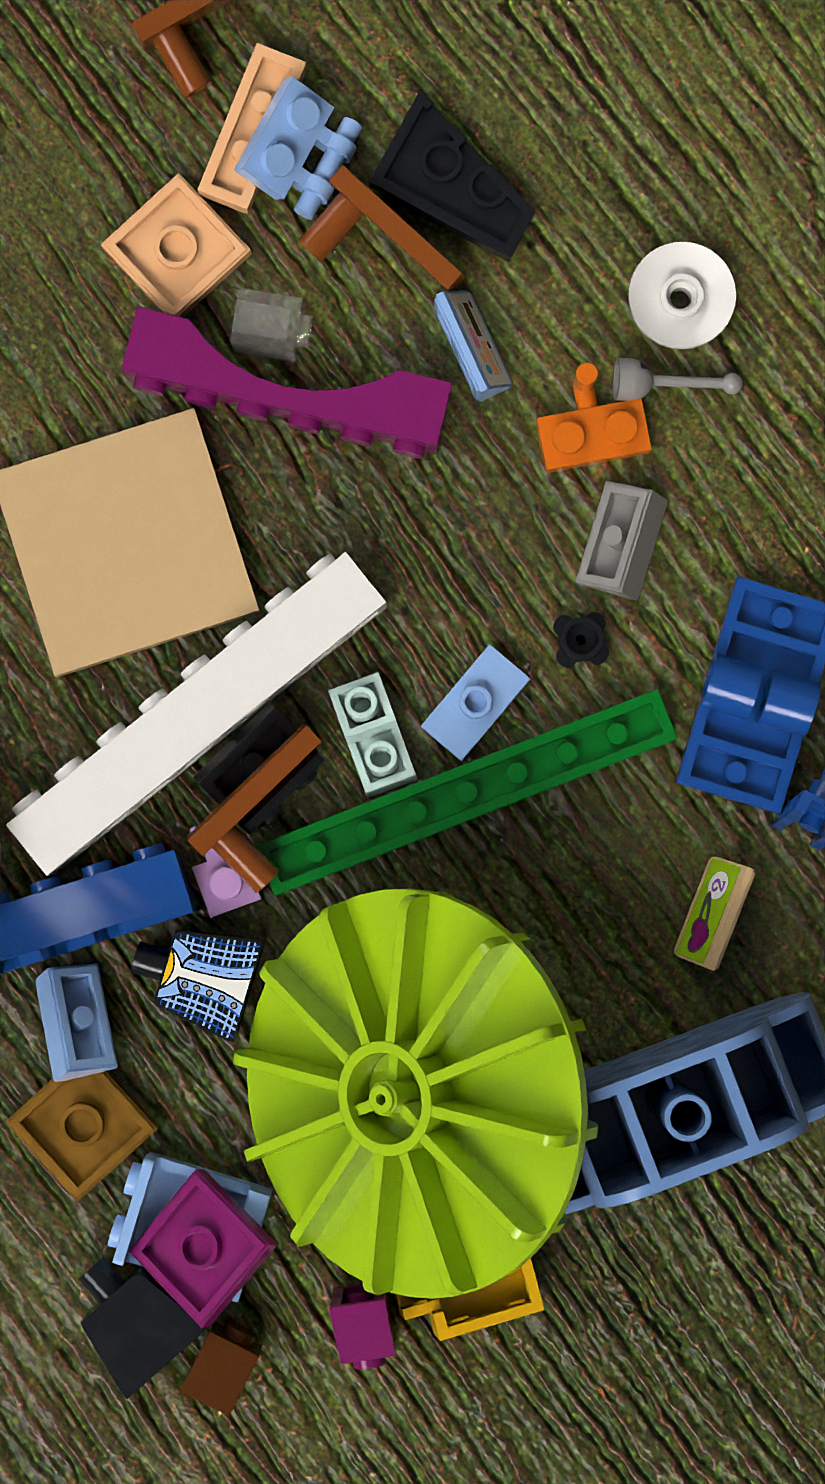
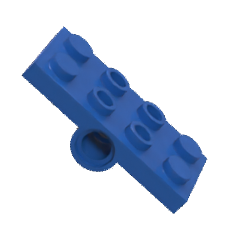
(757, 697)

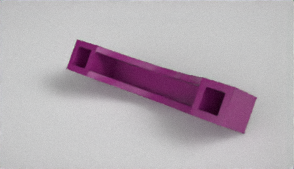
(396, 409)

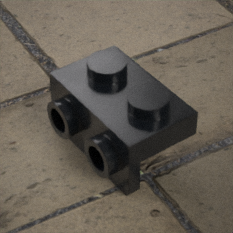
(245, 754)

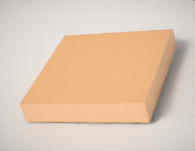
(176, 248)

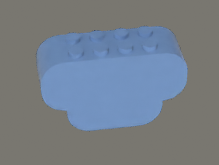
(702, 1101)

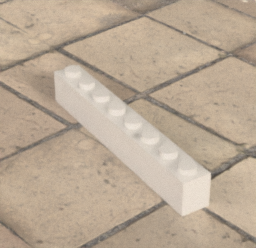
(197, 714)

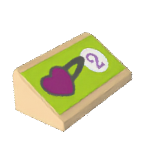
(714, 912)

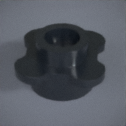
(591, 628)

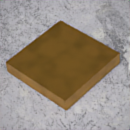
(82, 1128)

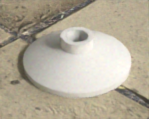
(689, 270)

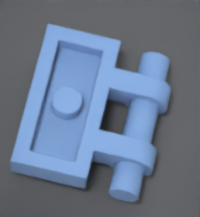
(284, 140)

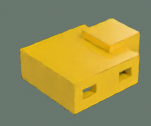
(496, 1303)

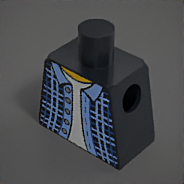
(203, 977)

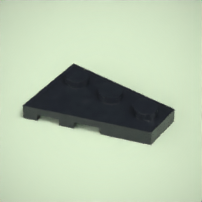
(449, 183)

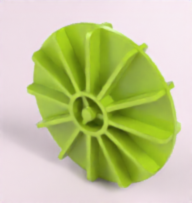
(416, 1093)

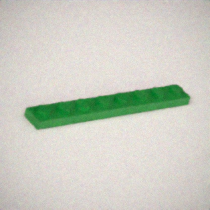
(468, 791)

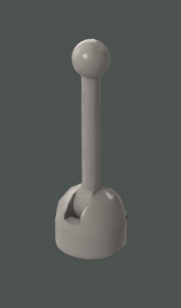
(634, 380)

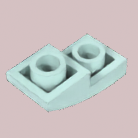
(372, 735)

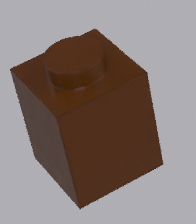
(222, 1366)

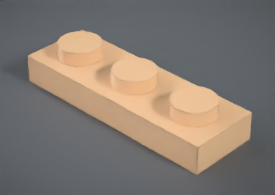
(253, 97)

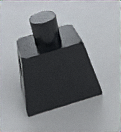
(134, 1324)

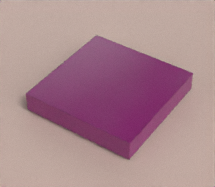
(202, 1248)

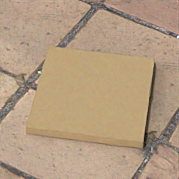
(125, 542)

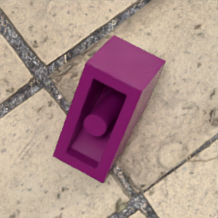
(362, 1326)

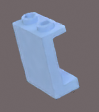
(156, 1183)

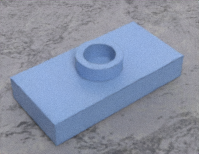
(475, 702)

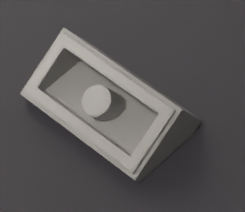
(622, 540)

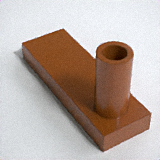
(164, 30)
(358, 200)
(220, 828)

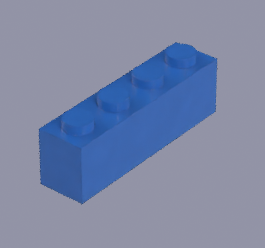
(93, 908)

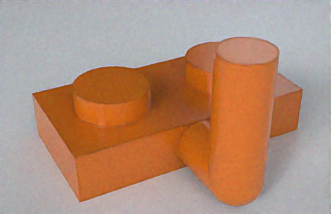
(592, 431)

